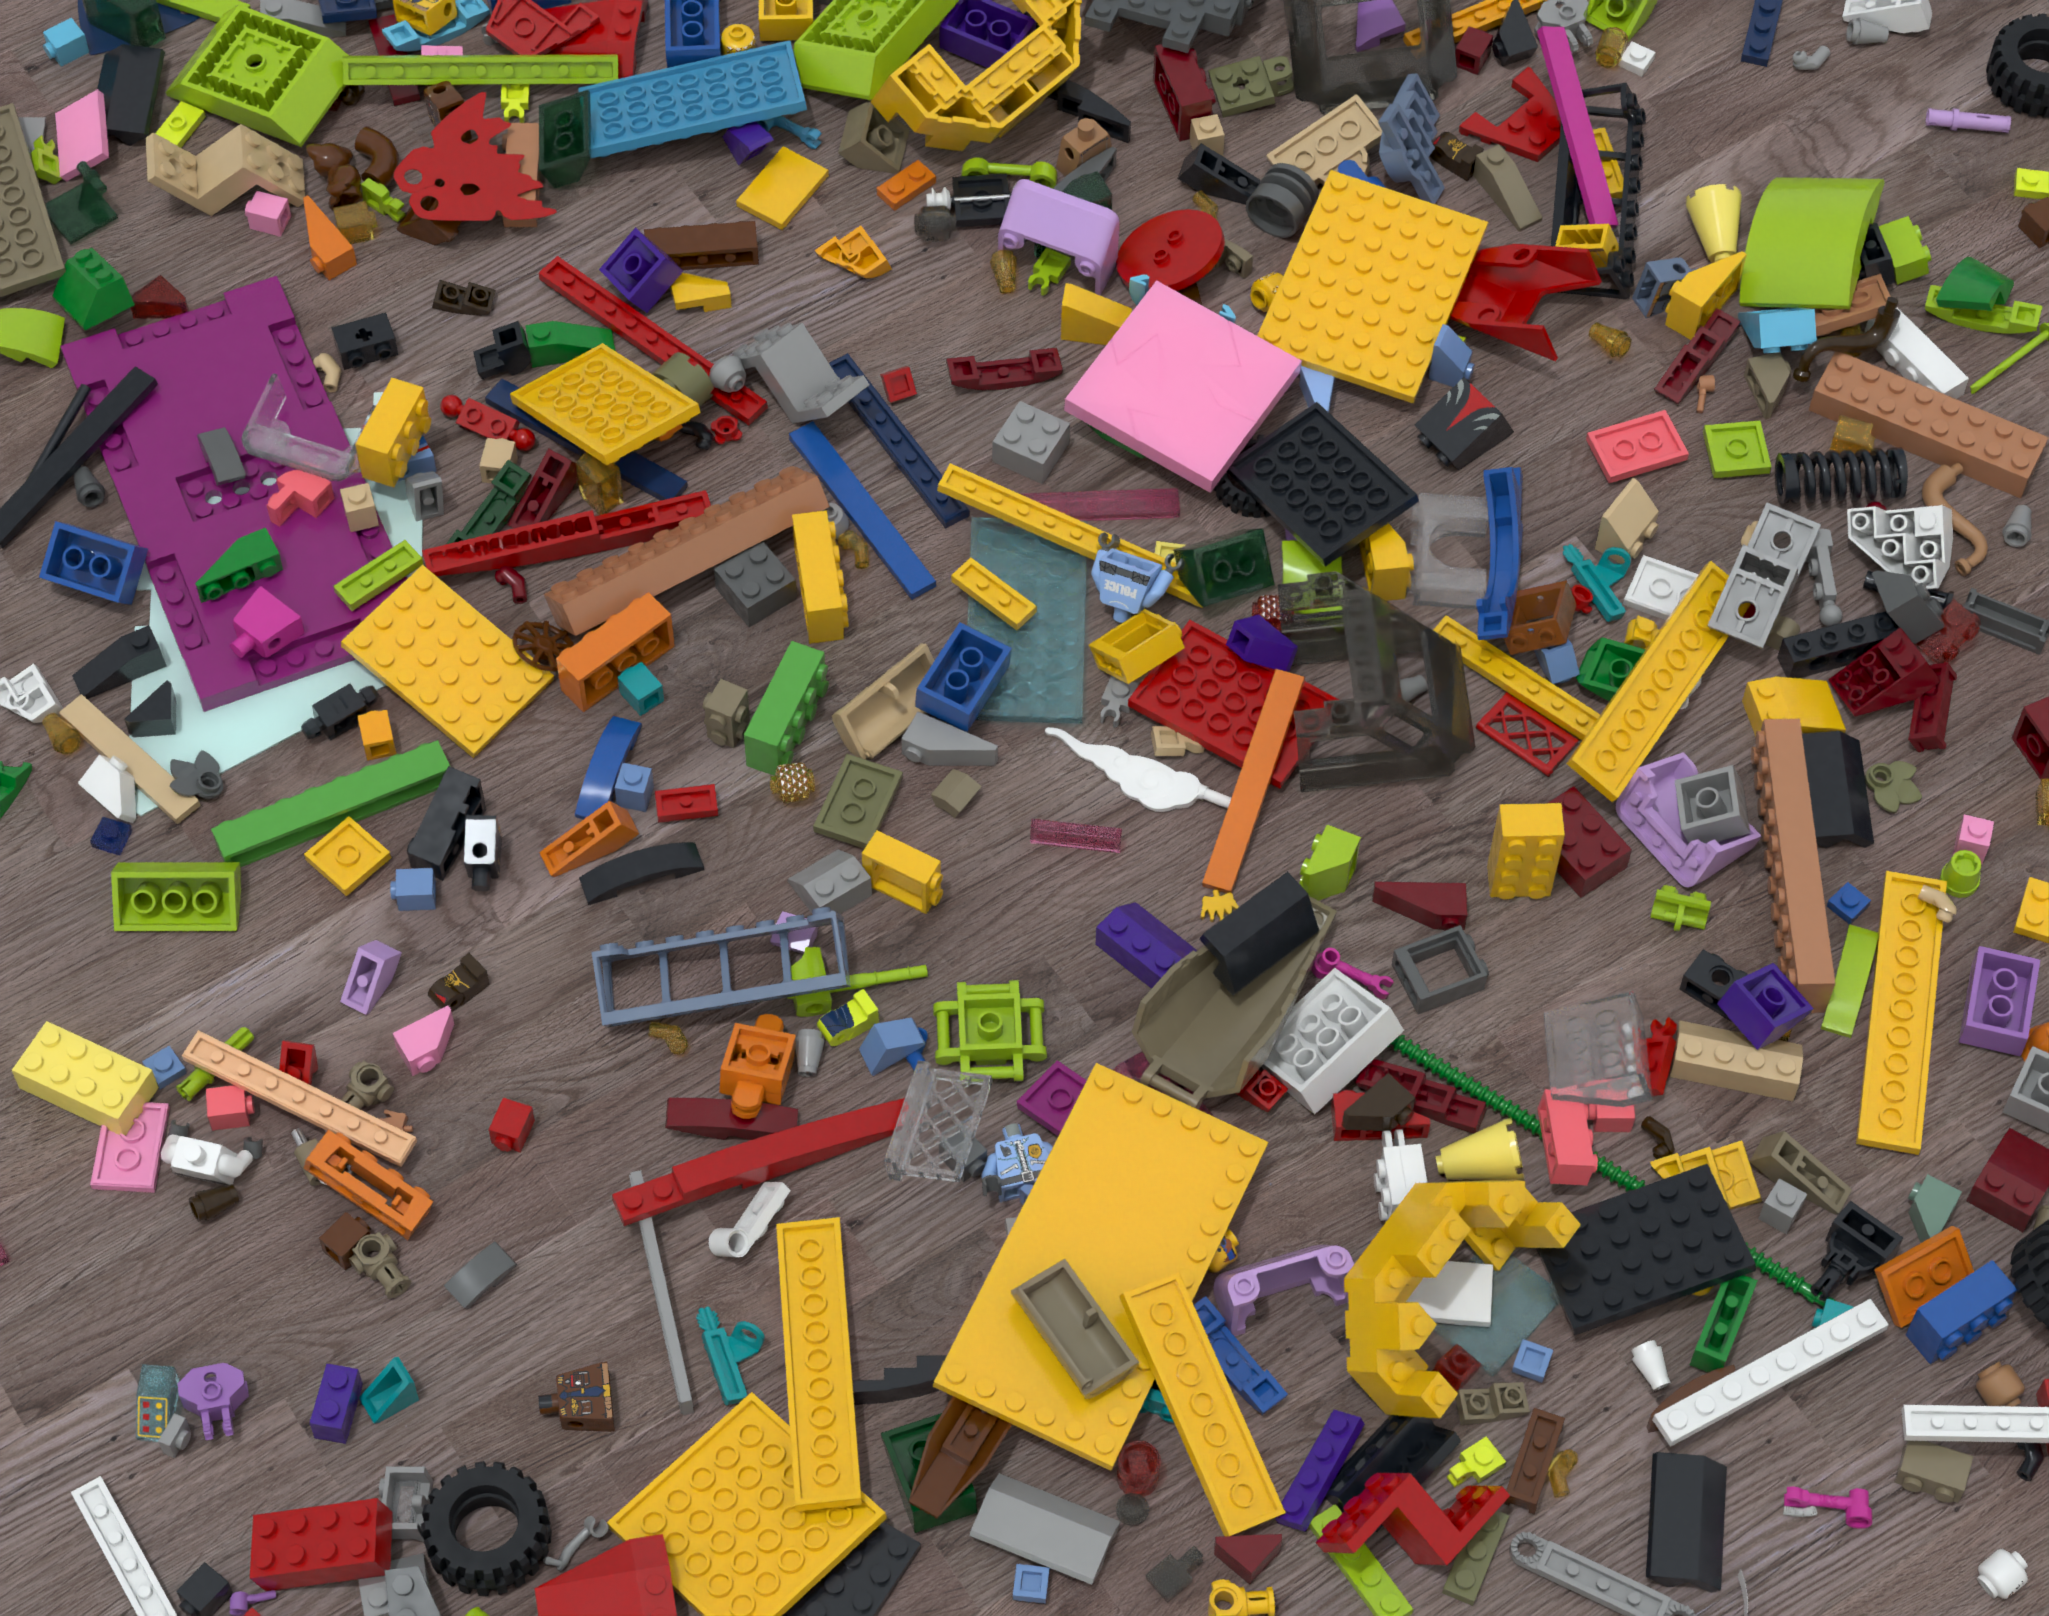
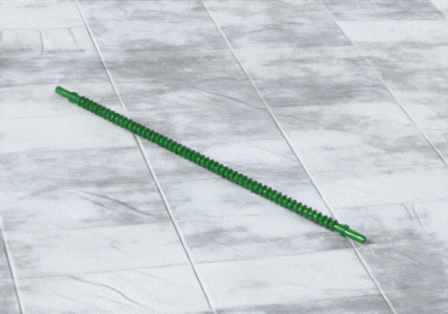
(1607, 1169)

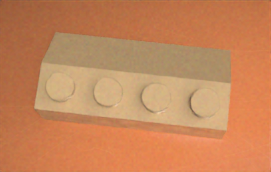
(1732, 1062)

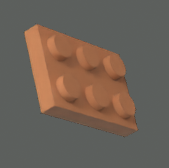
(1867, 298)

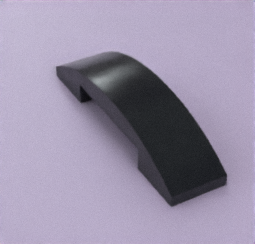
(640, 867)

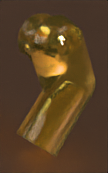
(1205, 204)
(852, 540)
(671, 1034)
(1558, 1471)

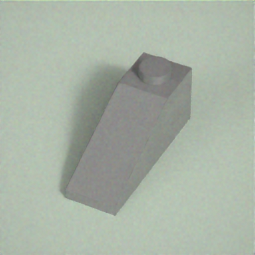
(302, 15)
(944, 745)

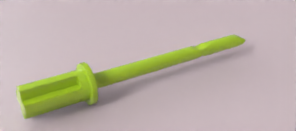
(2044, 335)

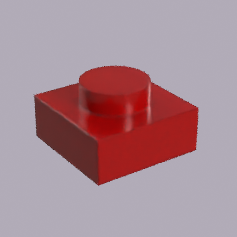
(898, 384)

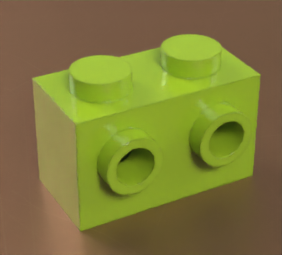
(1907, 253)

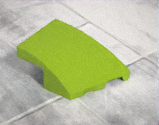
(31, 335)
(1299, 562)

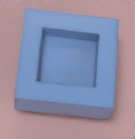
(165, 1066)
(1532, 1360)
(1031, 1583)

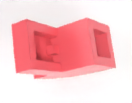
(302, 491)

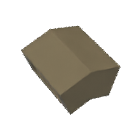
(955, 792)

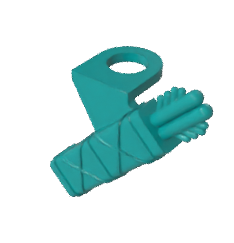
(1600, 578)
(727, 1352)

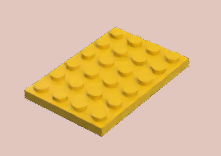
(605, 404)
(446, 661)

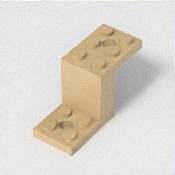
(225, 169)

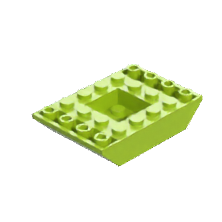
(863, 42)
(280, 96)

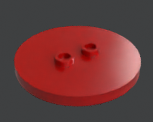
(1172, 249)

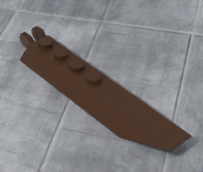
(955, 1455)

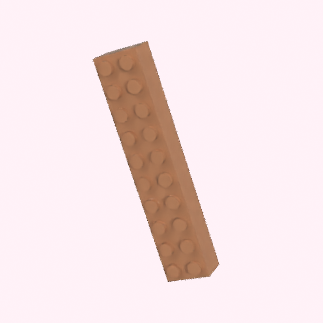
(685, 549)
(1793, 861)

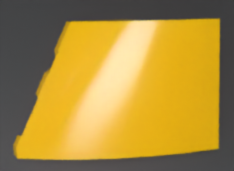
(1728, 1165)

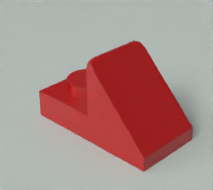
(298, 1060)

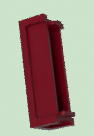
(1932, 711)

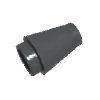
(88, 487)

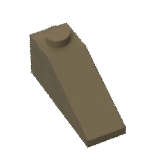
(1506, 187)
(1785, 1159)

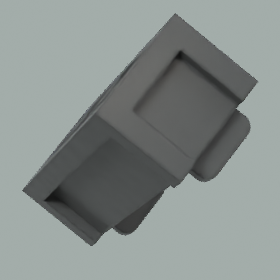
(2008, 622)

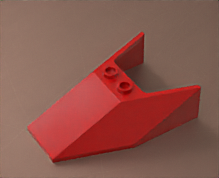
(1510, 282)

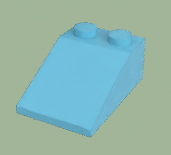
(1780, 328)

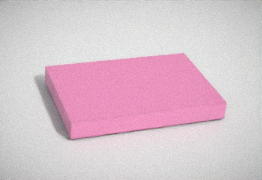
(82, 134)
(132, 1159)

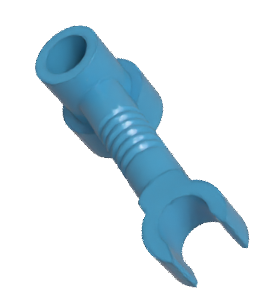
(807, 135)

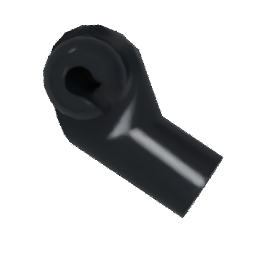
(2033, 1460)

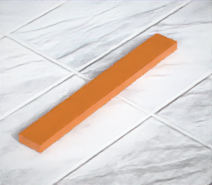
(1253, 781)

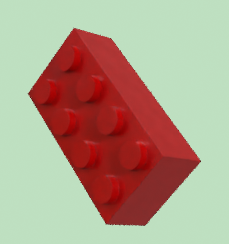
(321, 1544)

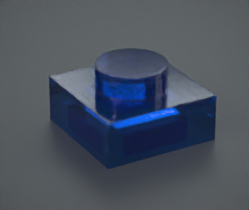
(111, 835)

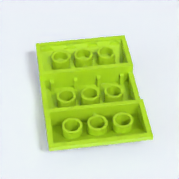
(1808, 242)

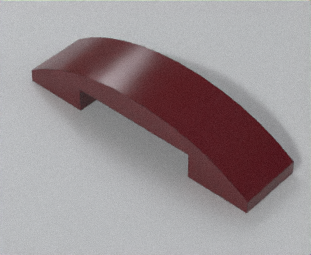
(1006, 373)

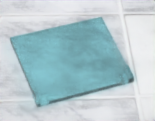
(1517, 1308)

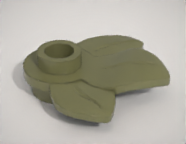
(1896, 787)

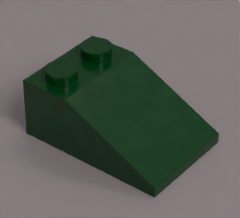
(904, 1451)

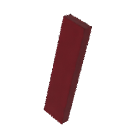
(399, 93)

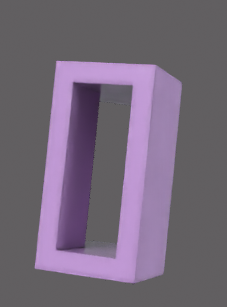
(797, 939)

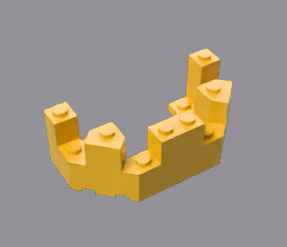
(998, 99)
(1416, 1245)

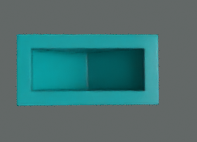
(389, 1392)

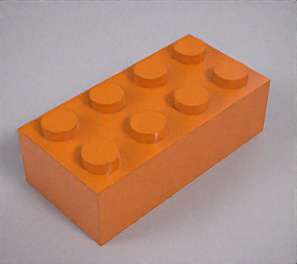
(627, 638)

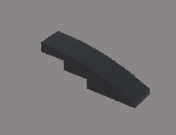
(1085, 104)
(900, 1382)

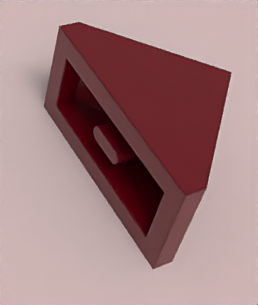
(1247, 1553)

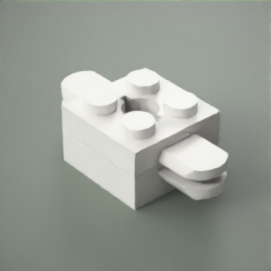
(1397, 1171)

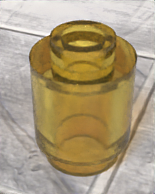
(1611, 47)

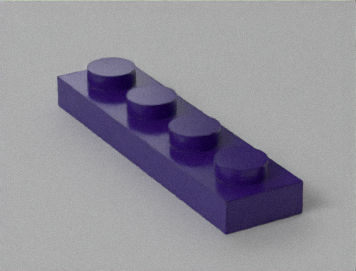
(1320, 1469)

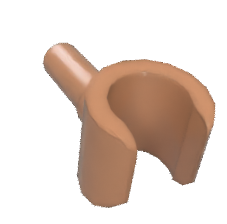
(1705, 384)

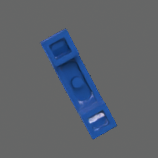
(605, 765)
(1240, 1369)

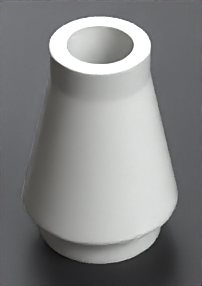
(1651, 1363)

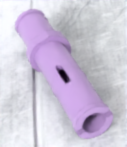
(1965, 120)

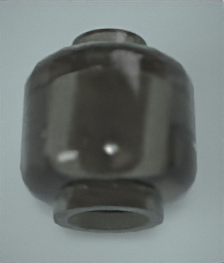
(934, 223)

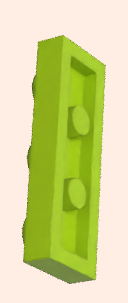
(378, 575)

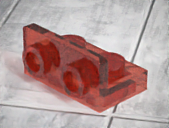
(1959, 627)

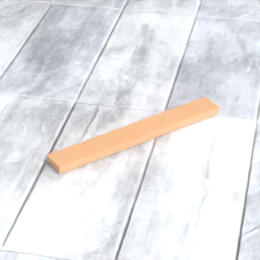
(299, 1098)

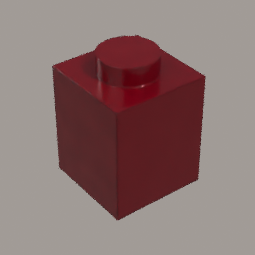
(1473, 50)

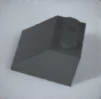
(1909, 604)

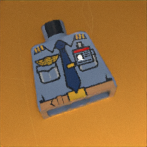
(1655, 284)

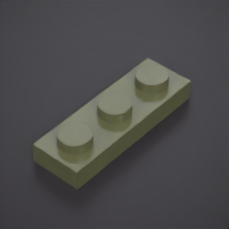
(1474, 1560)

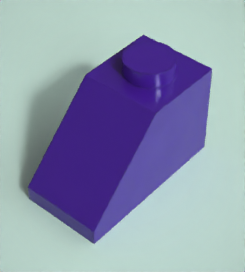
(747, 141)

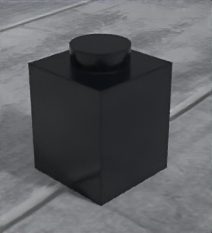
(204, 1592)

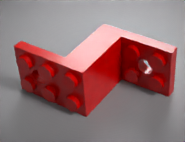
(1412, 1518)

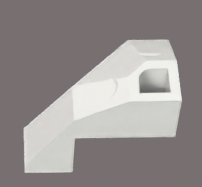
(1906, 540)

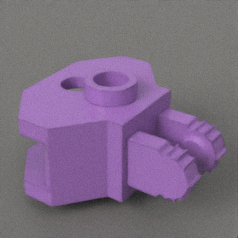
(214, 1396)

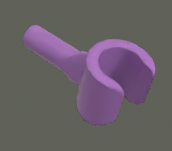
(240, 1600)

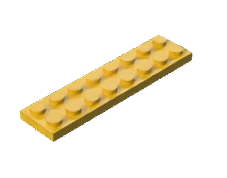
(1202, 1404)

